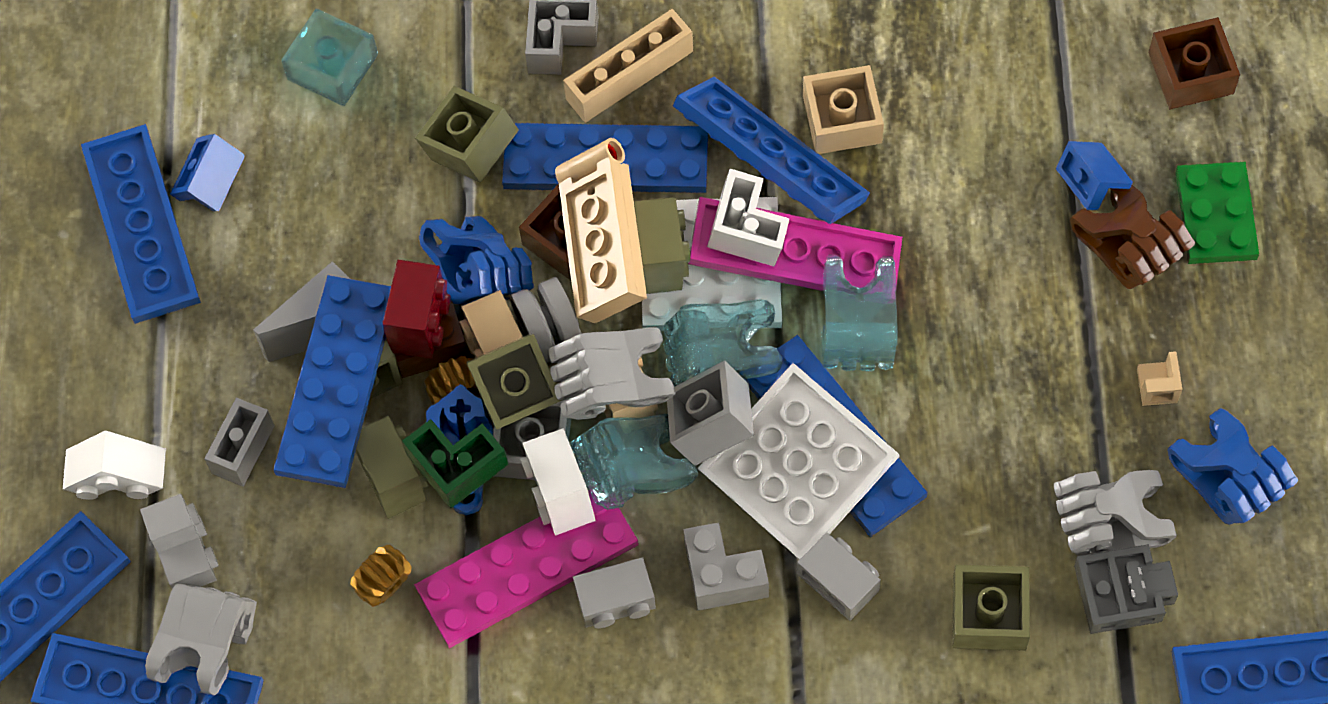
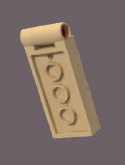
(601, 232)

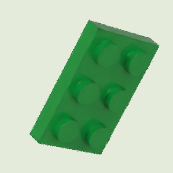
(1217, 212)

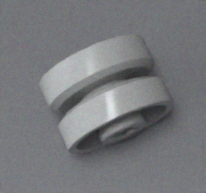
(551, 319)

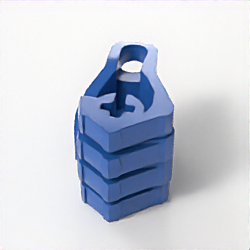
(475, 259)
(450, 415)
(1231, 472)

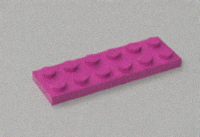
(802, 252)
(519, 571)

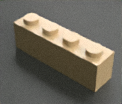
(628, 65)

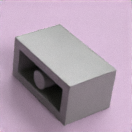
(239, 442)
(839, 575)
(614, 593)

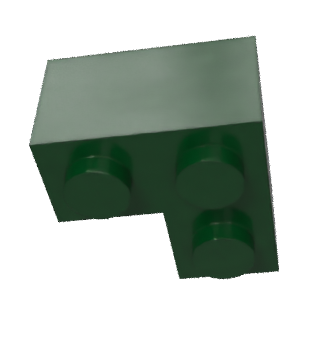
(455, 468)

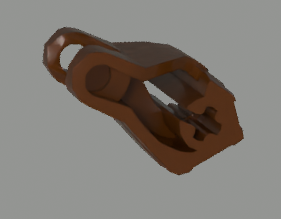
(1130, 239)

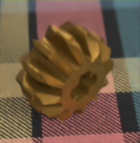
(447, 377)
(381, 575)

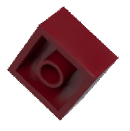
(416, 309)

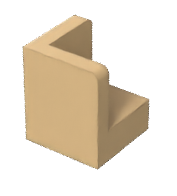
(1160, 381)

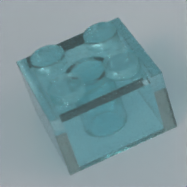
(330, 57)

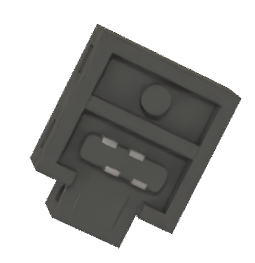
(1124, 588)

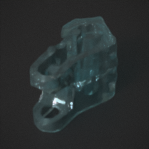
(859, 320)
(713, 333)
(627, 459)

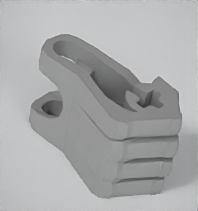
(605, 370)
(1112, 513)
(199, 633)

